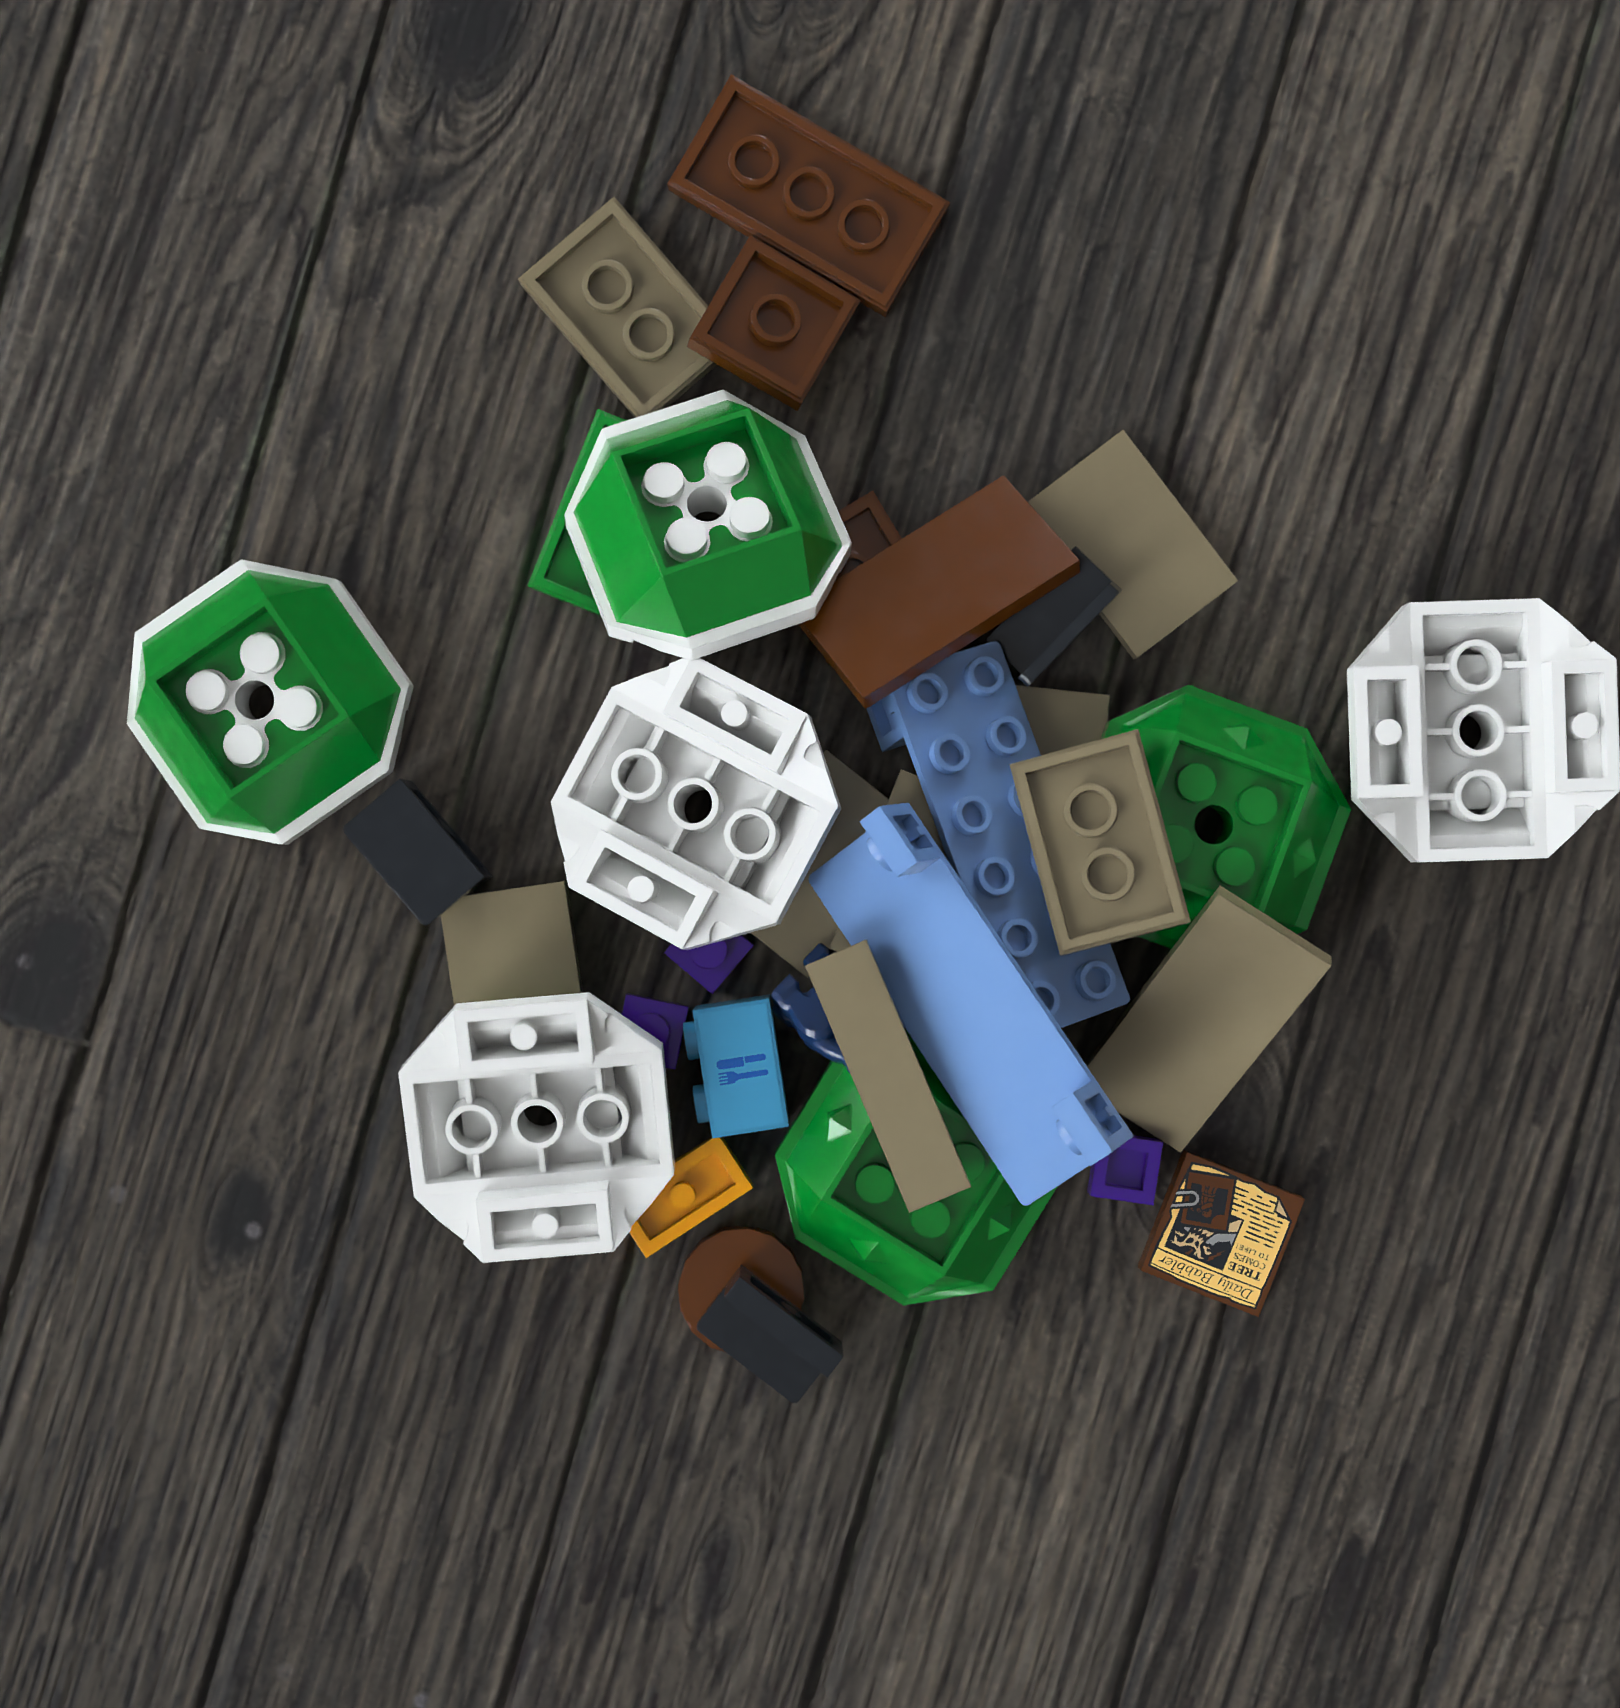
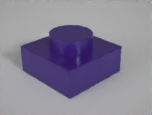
(711, 962)
(661, 1020)
(1128, 1172)

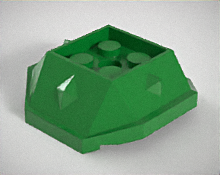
(1264, 782)
(854, 1213)

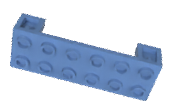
(962, 734)
(969, 1005)

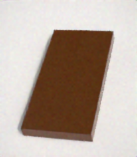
(808, 195)
(938, 590)

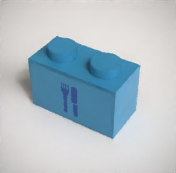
(738, 1066)

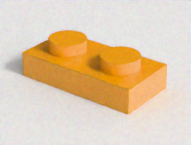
(701, 1186)

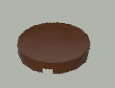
(719, 1257)

